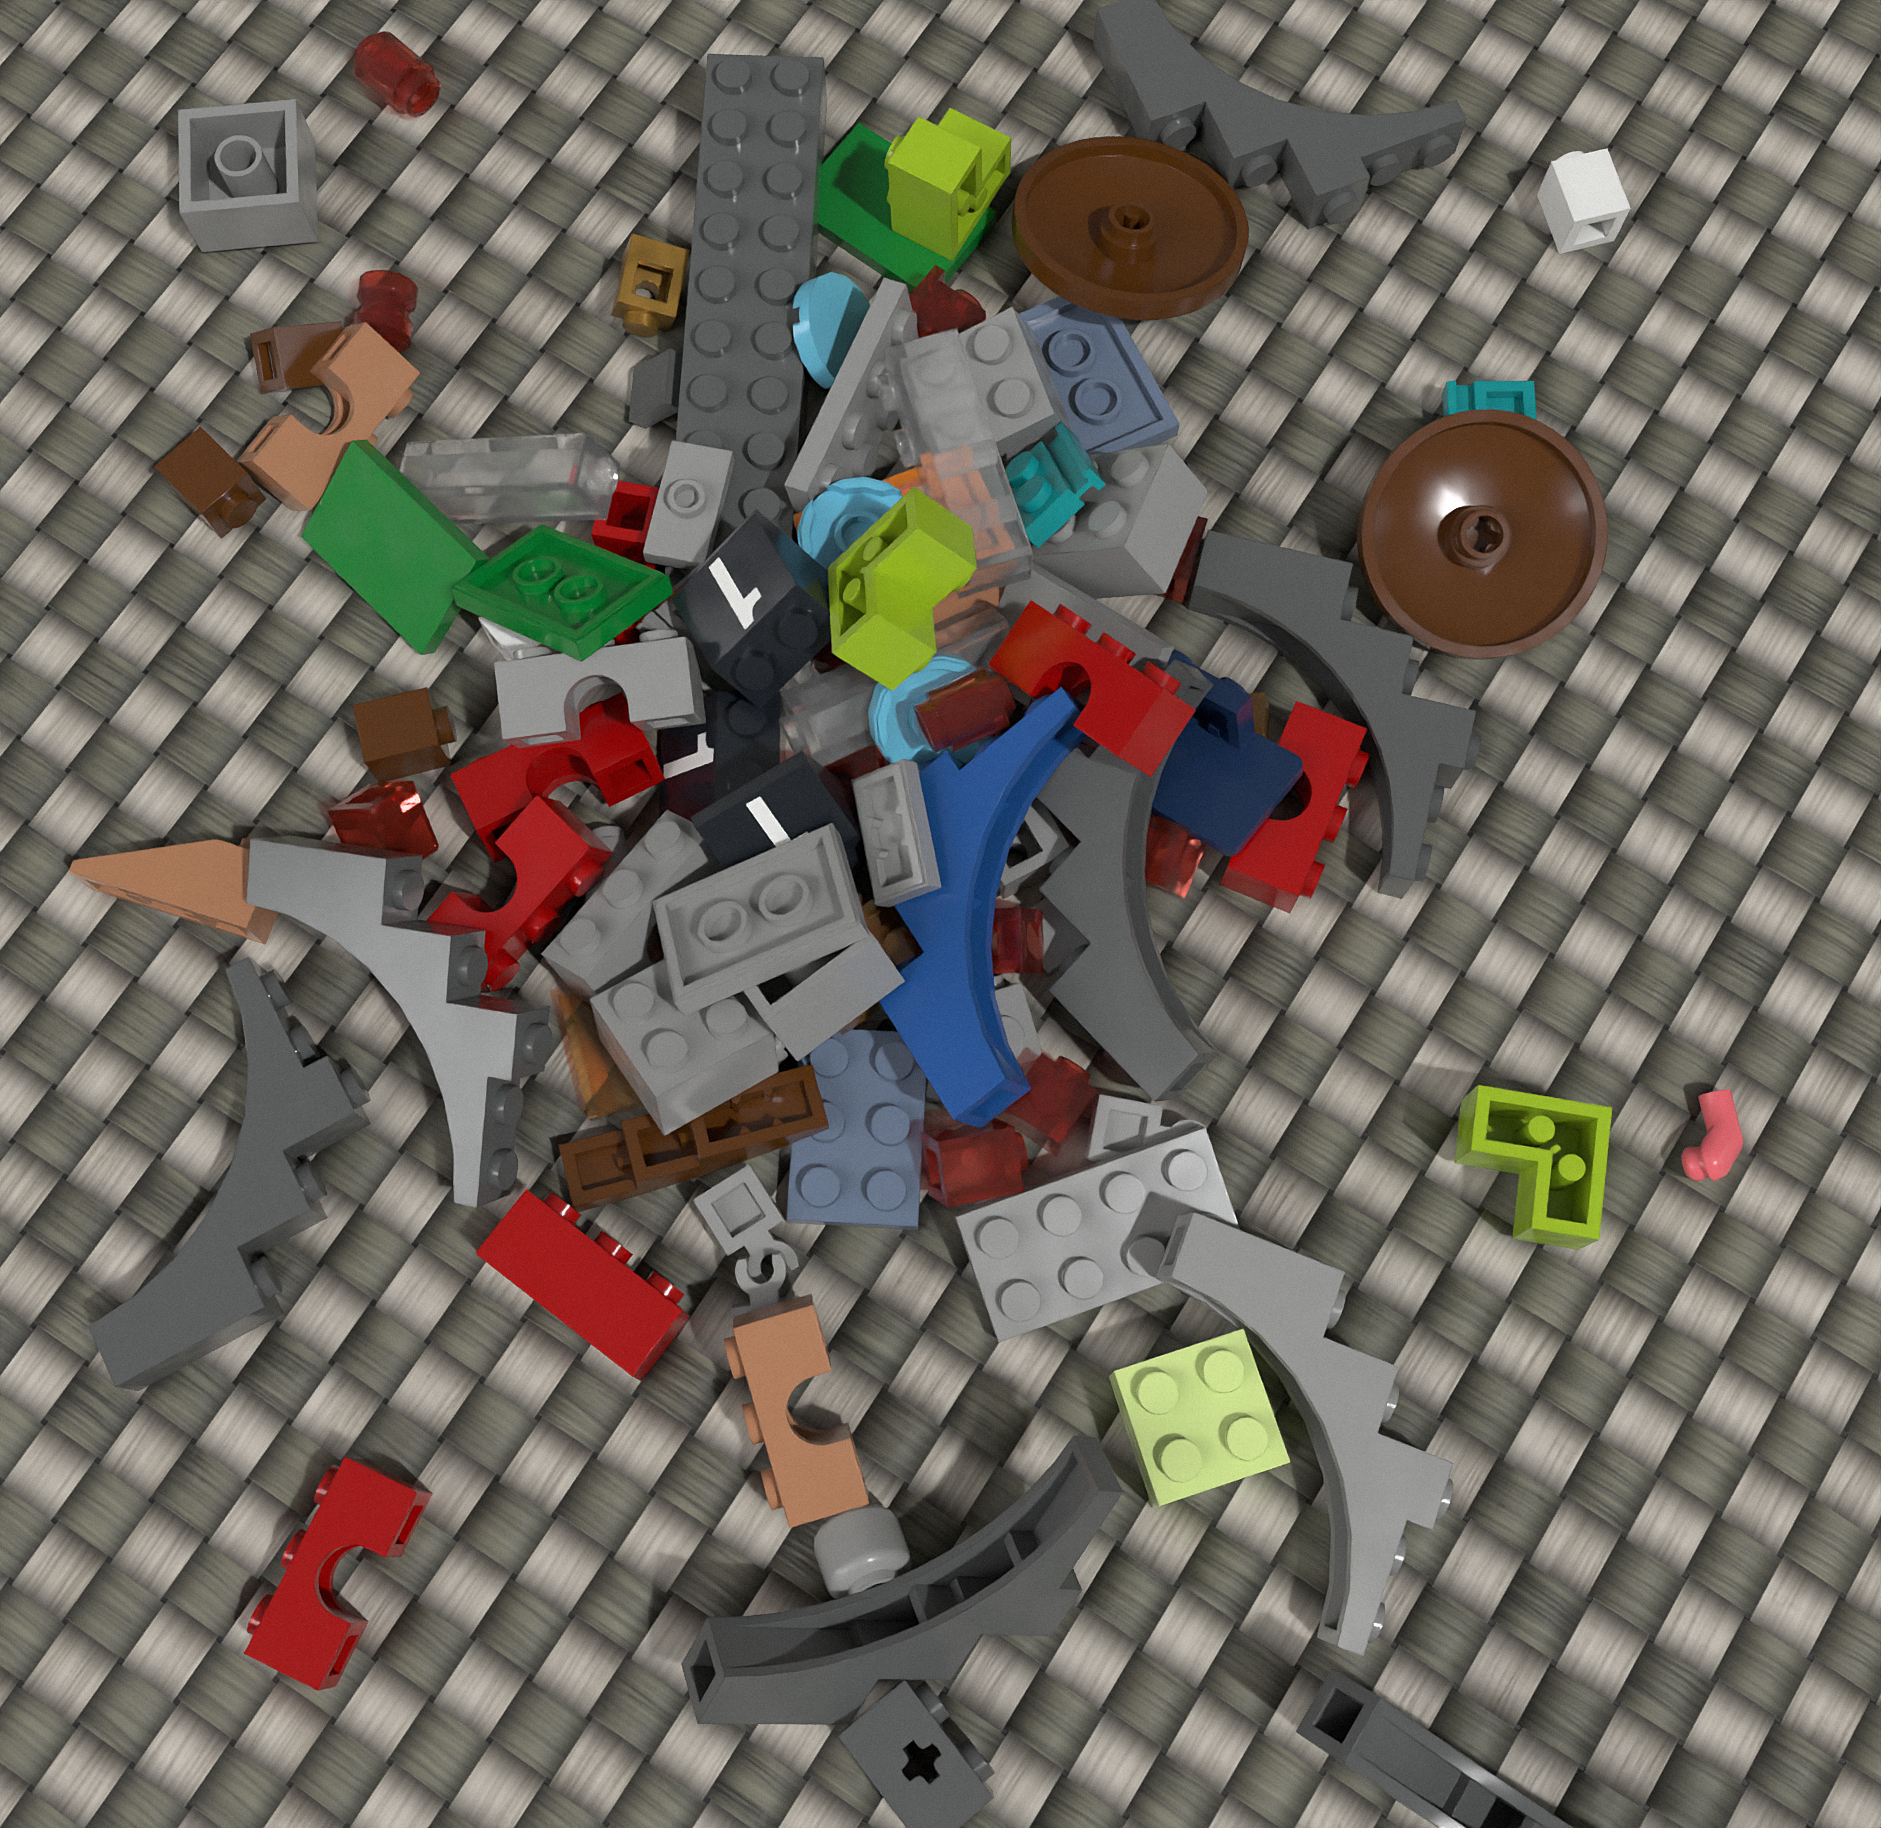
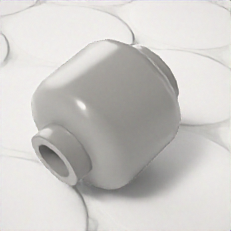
(861, 1550)

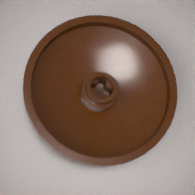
(1129, 228)
(1482, 534)

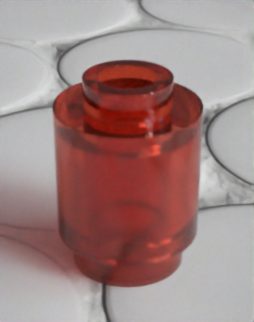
(396, 74)
(965, 710)

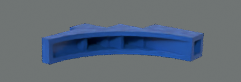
(948, 994)

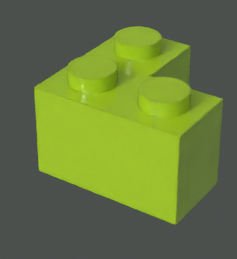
(945, 179)
(890, 584)
(1556, 1151)

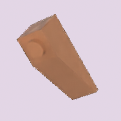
(187, 880)

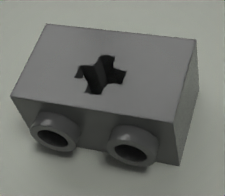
(879, 1746)

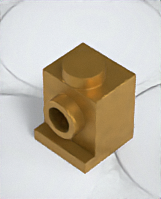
(654, 267)

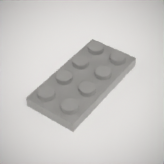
(853, 415)
(1089, 1231)

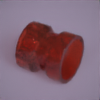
(386, 306)

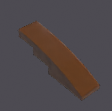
(744, 1127)

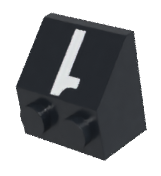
(757, 608)
(721, 755)
(780, 808)

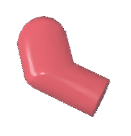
(1720, 1144)

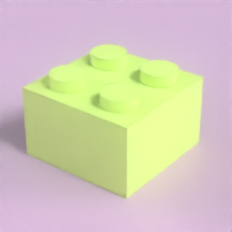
(1198, 1418)

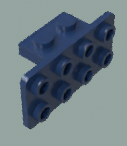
(1221, 772)

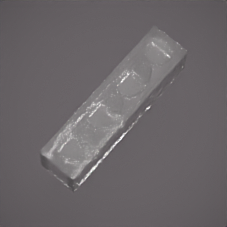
(956, 452)

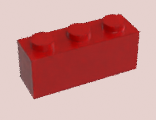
(585, 1282)

